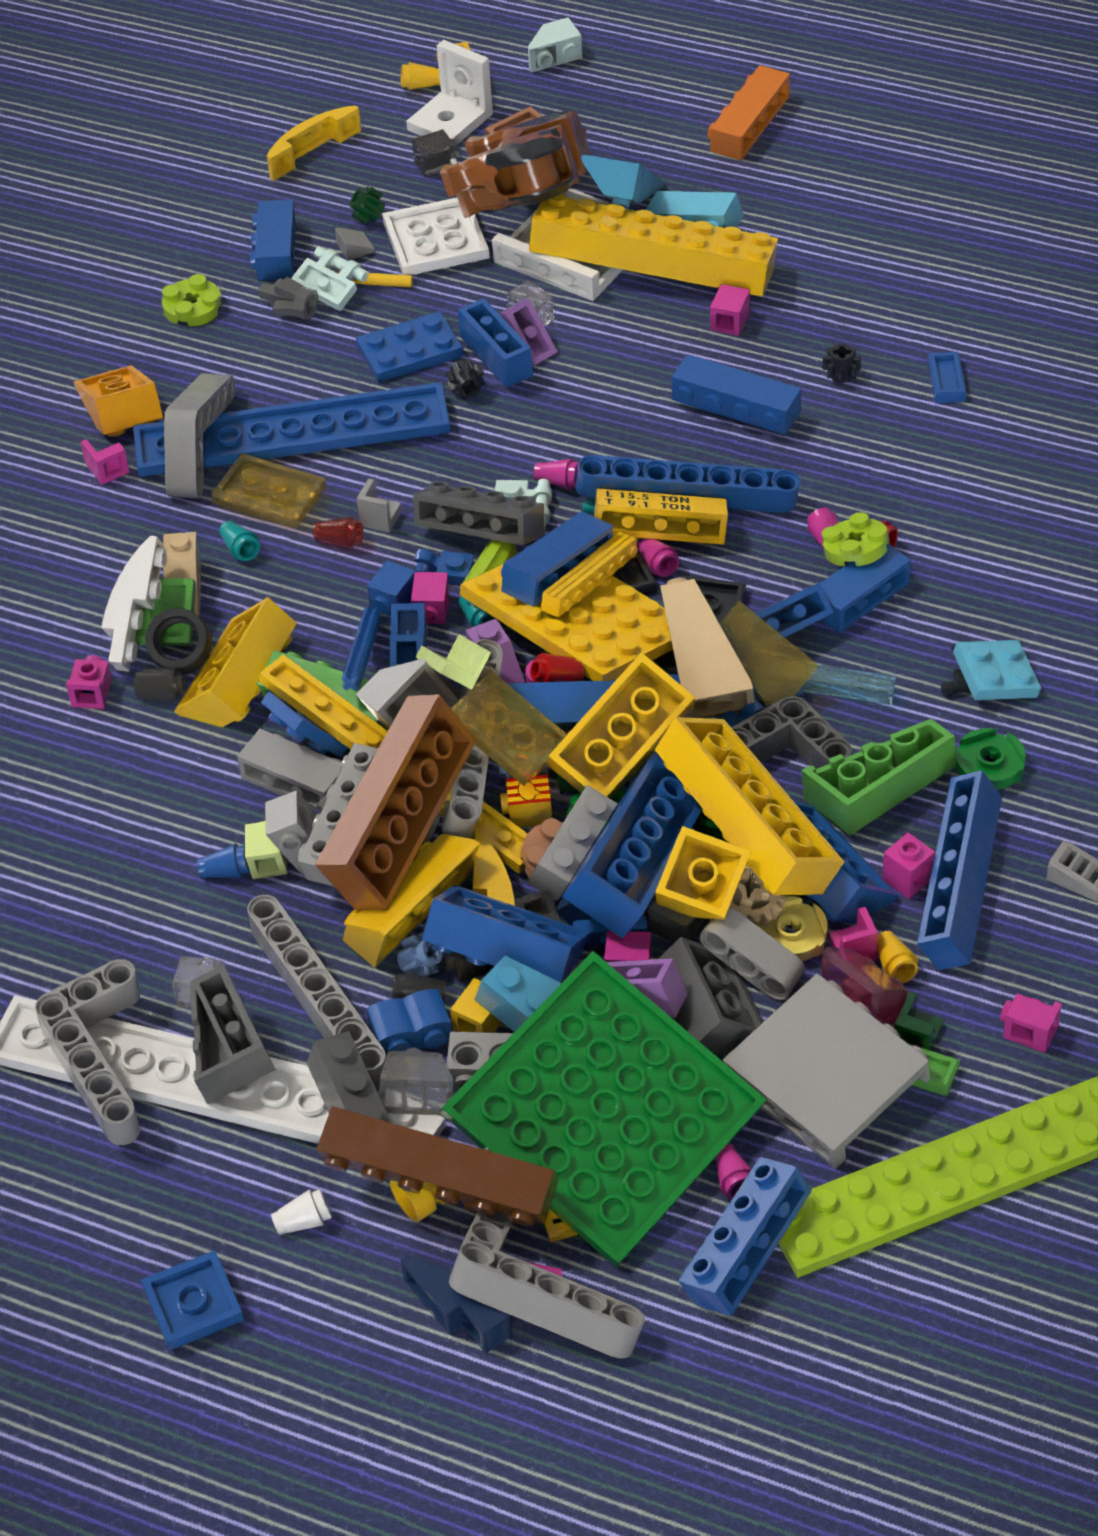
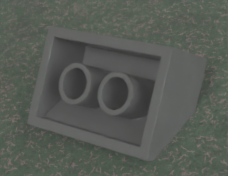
(717, 1002)

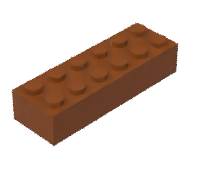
(396, 802)

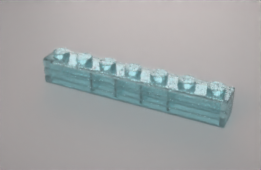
(852, 684)

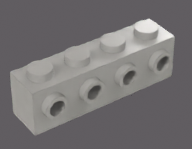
(337, 798)

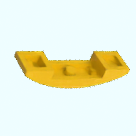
(310, 134)

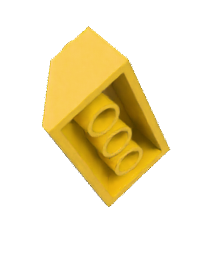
(232, 671)
(434, 871)

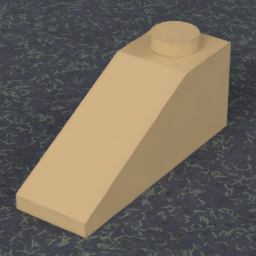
(184, 560)

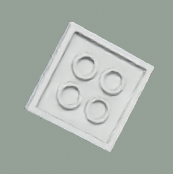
(434, 237)

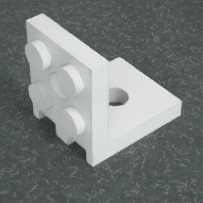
(463, 96)

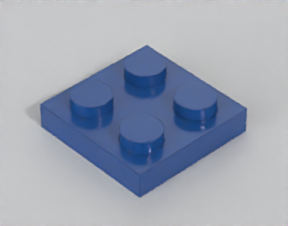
(302, 727)
(192, 1300)

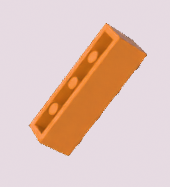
(749, 112)

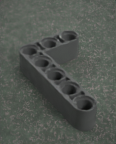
(793, 725)

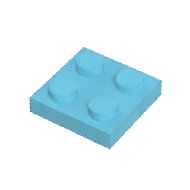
(996, 670)

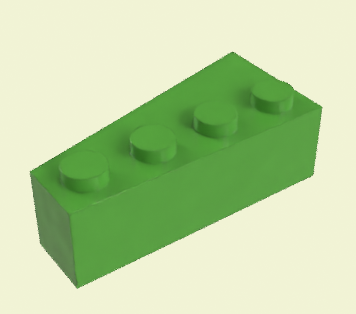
(880, 776)

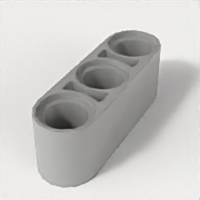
(753, 954)

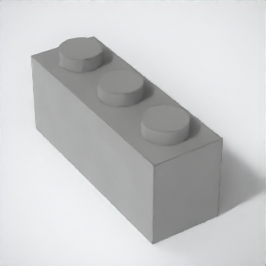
(287, 767)
(572, 842)

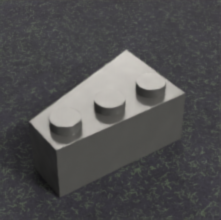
(224, 1037)

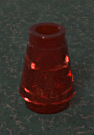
(340, 532)

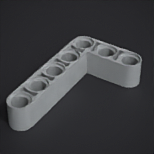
(184, 429)
(63, 1022)
(540, 1295)

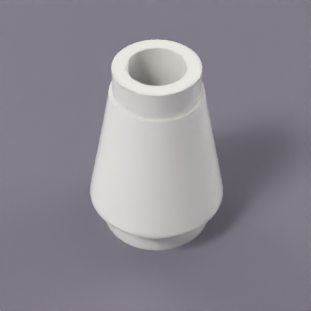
(302, 1213)

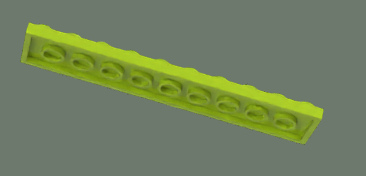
(944, 1178)

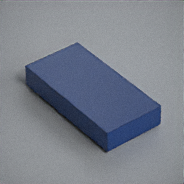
(946, 377)

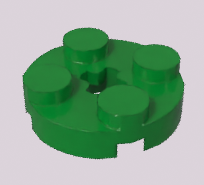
(984, 742)

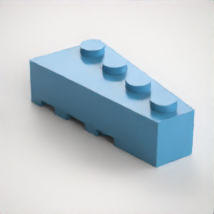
(514, 991)

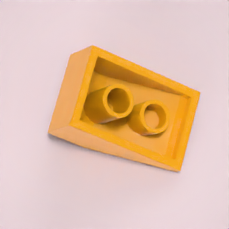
(119, 400)

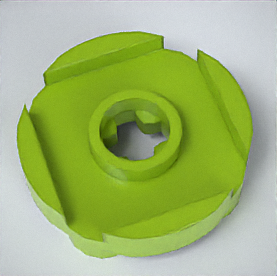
(178, 298)
(855, 540)

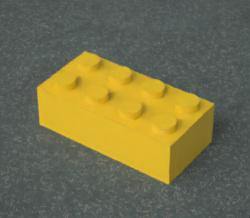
(621, 729)

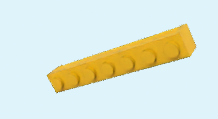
(589, 574)

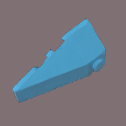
(622, 180)

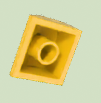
(701, 875)

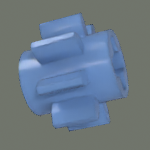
(418, 956)

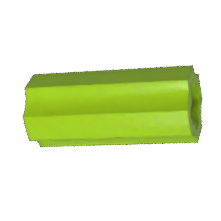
(494, 555)

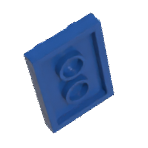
(409, 347)

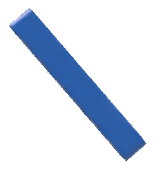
(741, 486)

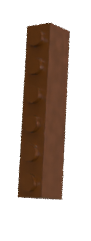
(437, 1165)

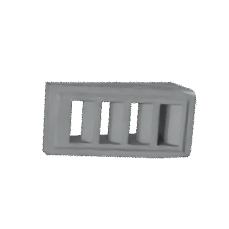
(1067, 876)

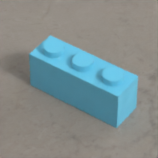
(717, 208)

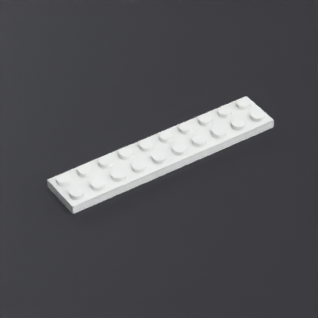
(161, 1071)

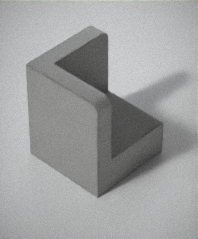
(376, 511)

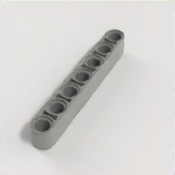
(466, 796)
(311, 980)

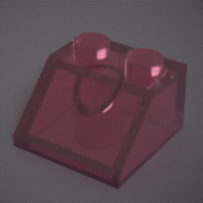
(864, 982)

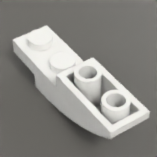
(134, 589)

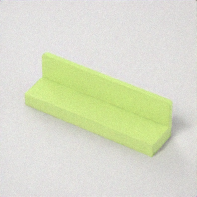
(462, 663)

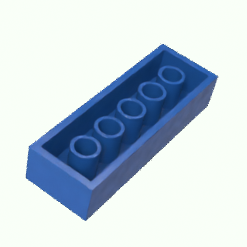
(633, 848)

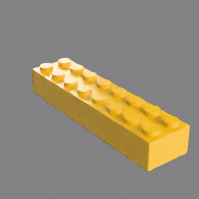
(653, 244)

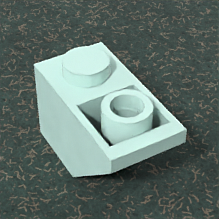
(554, 45)

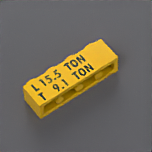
(663, 515)

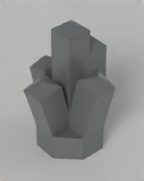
(290, 298)

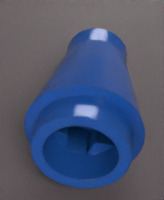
(225, 863)

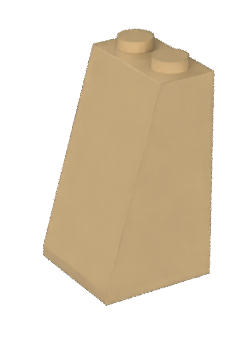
(703, 653)

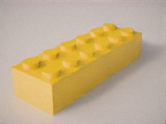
(749, 806)

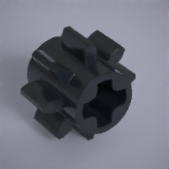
(841, 363)
(465, 378)

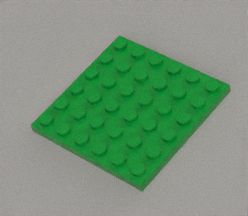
(609, 1103)

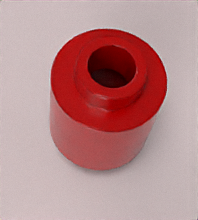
(556, 669)

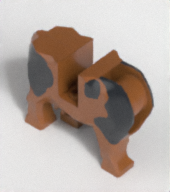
(519, 164)

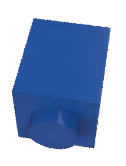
(390, 586)

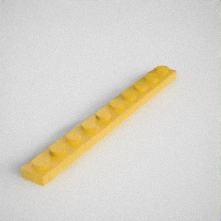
(353, 726)

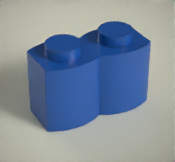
(410, 1022)

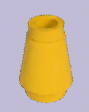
(419, 76)
(896, 957)

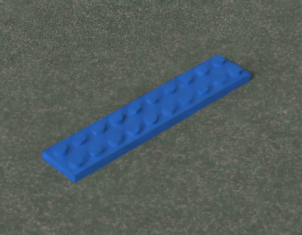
(307, 427)

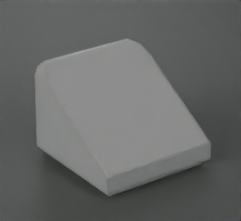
(353, 243)

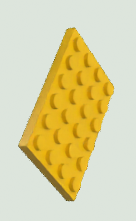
(599, 631)

